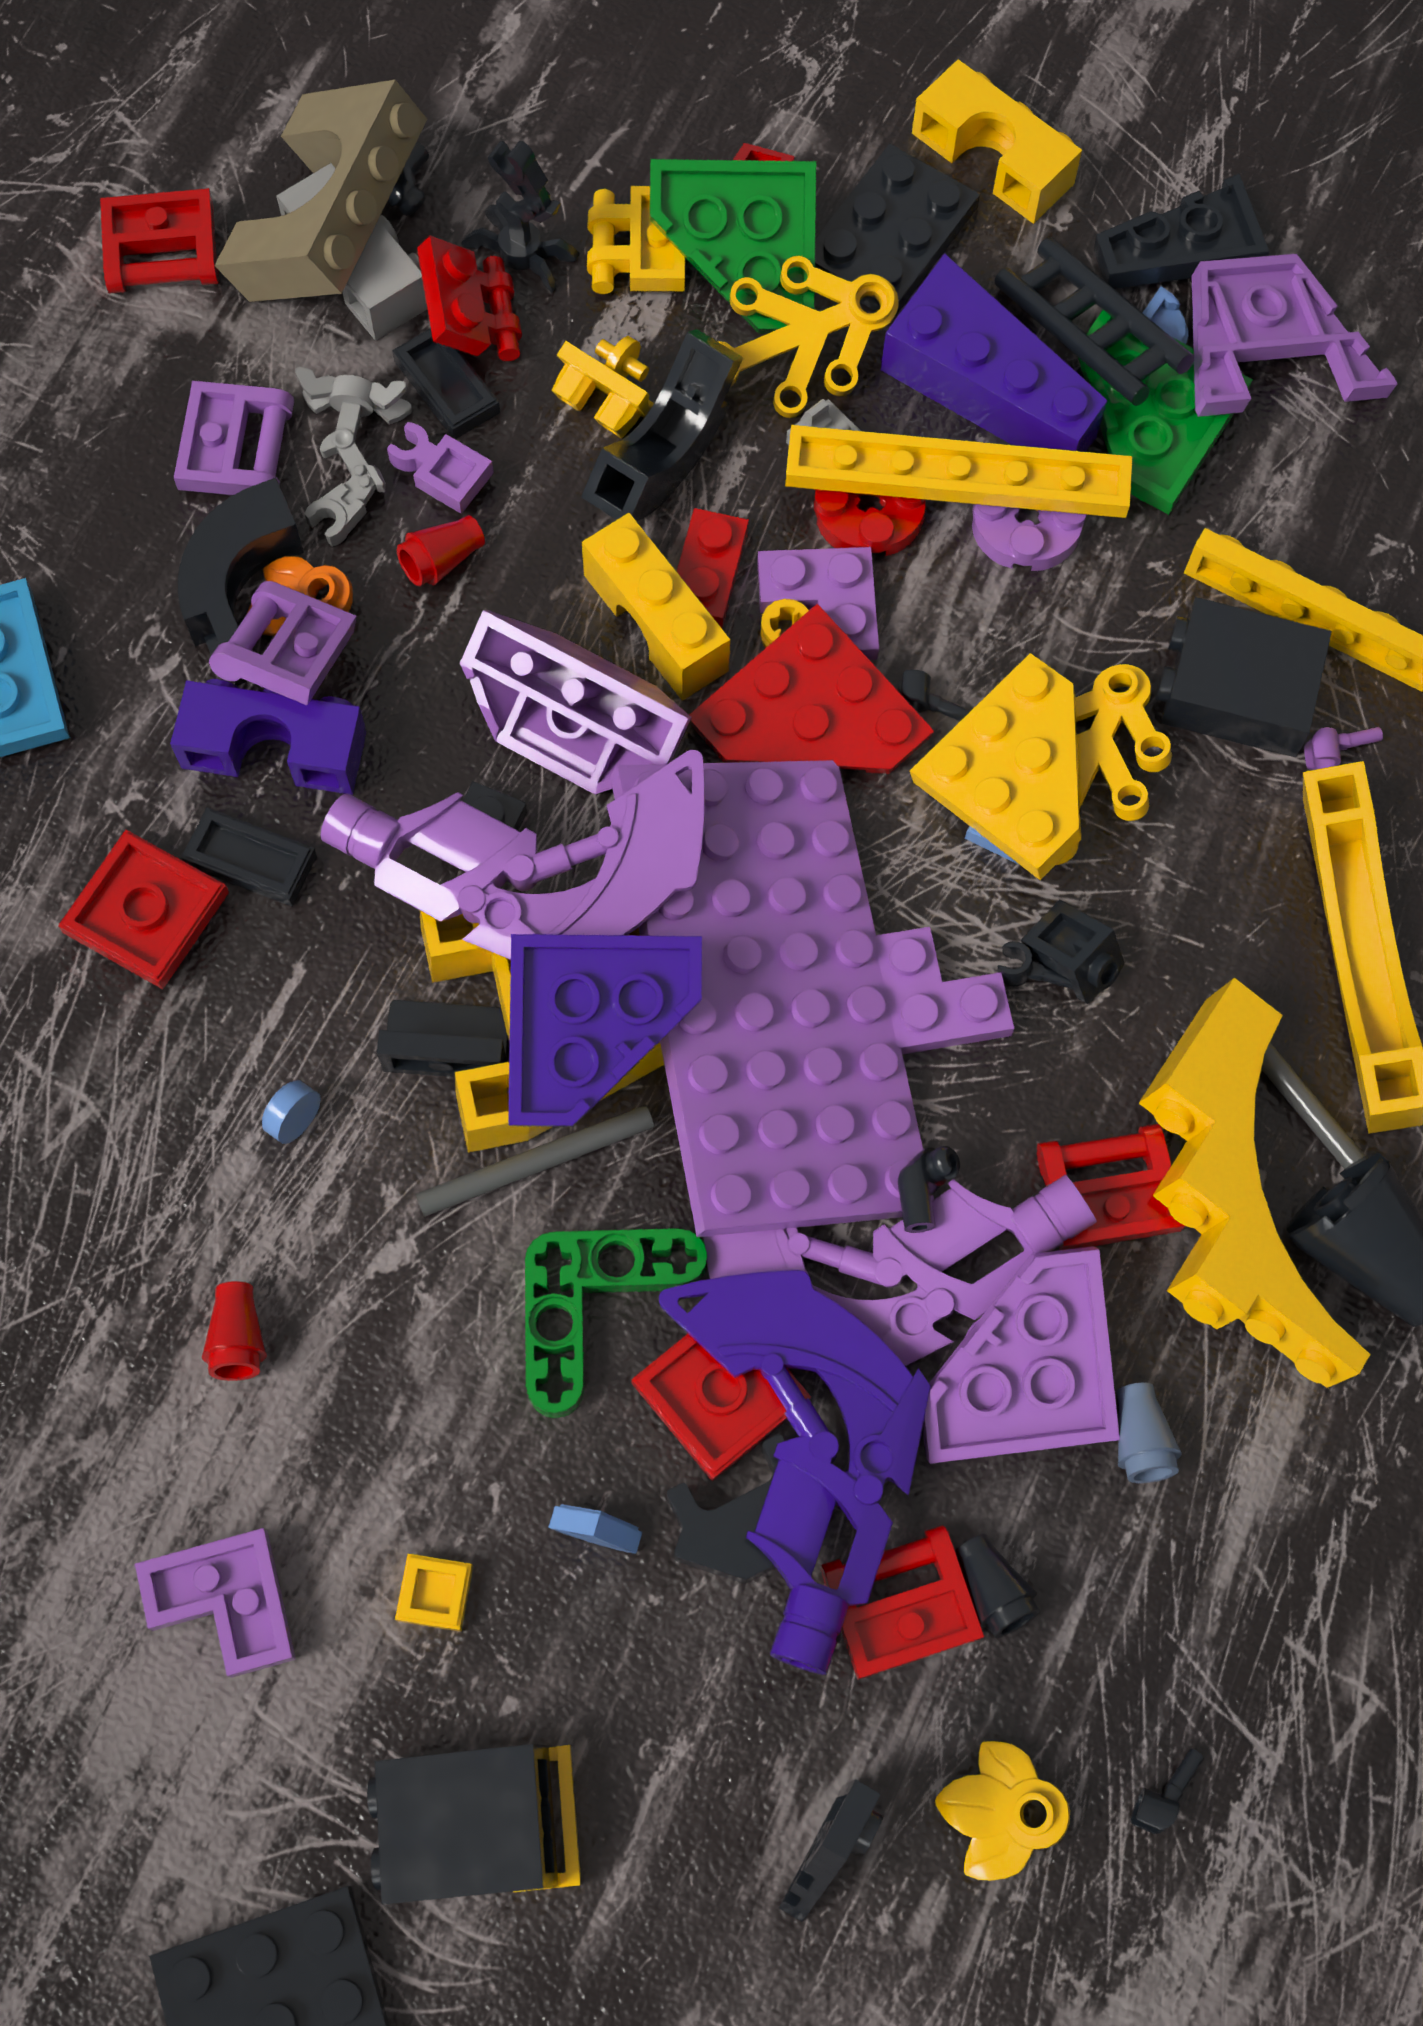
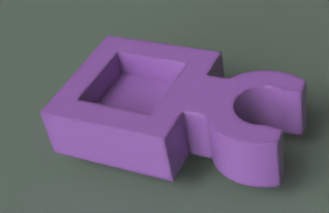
(444, 471)

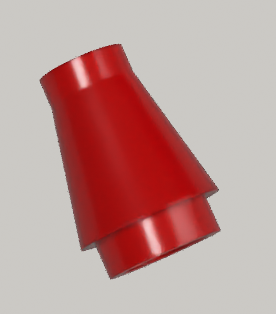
(437, 550)
(234, 1334)

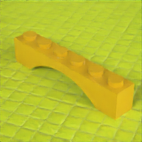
(1364, 946)

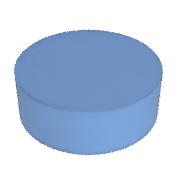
(290, 1111)

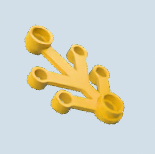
(810, 328)
(1097, 745)

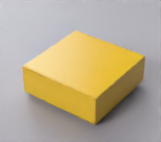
(434, 1592)

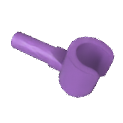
(1326, 744)

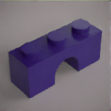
(223, 722)

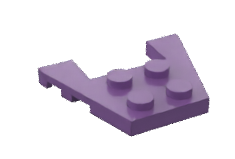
(1265, 313)

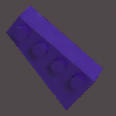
(989, 366)

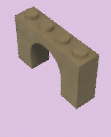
(314, 249)

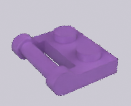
(216, 433)
(299, 651)

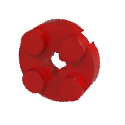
(884, 530)

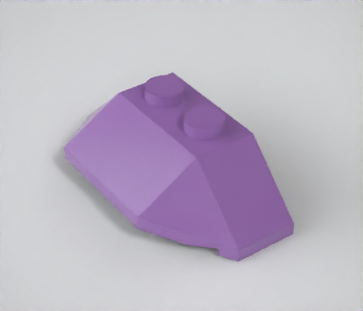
(567, 703)

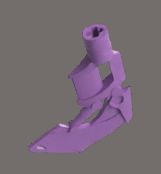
(647, 849)
(960, 1228)

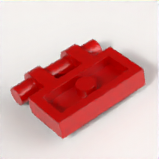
(457, 295)

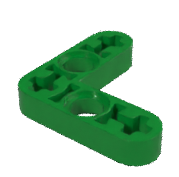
(587, 1277)

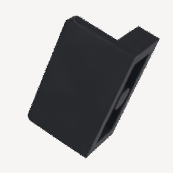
(441, 1038)

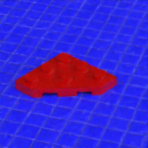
(811, 701)

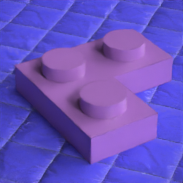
(834, 579)
(935, 1012)
(233, 1582)

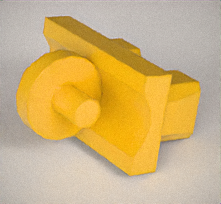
(584, 374)

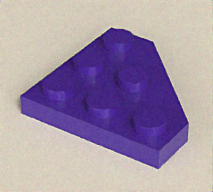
(589, 1015)

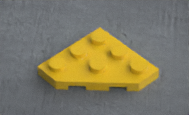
(1014, 767)

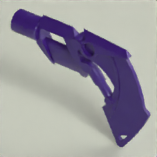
(783, 1323)

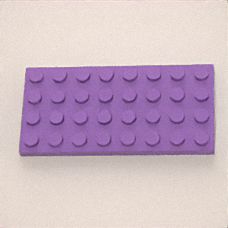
(791, 1061)

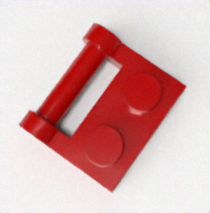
(158, 225)
(1119, 1202)
(914, 1621)

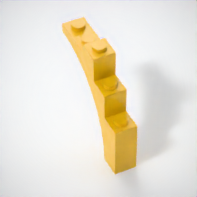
(1216, 1188)

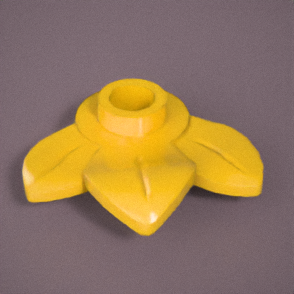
(992, 1809)

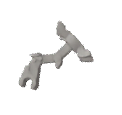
(353, 399)

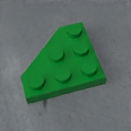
(739, 222)
(1162, 432)

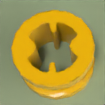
(779, 610)

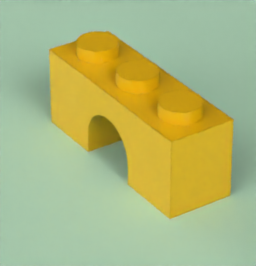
(970, 112)
(638, 579)

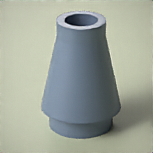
(1146, 1441)

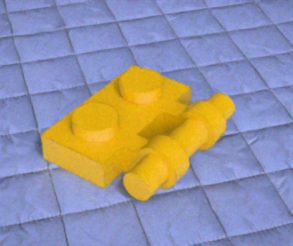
(649, 259)

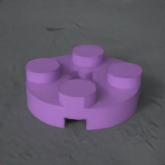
(1025, 543)

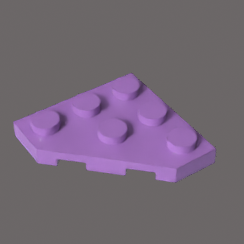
(1030, 1367)

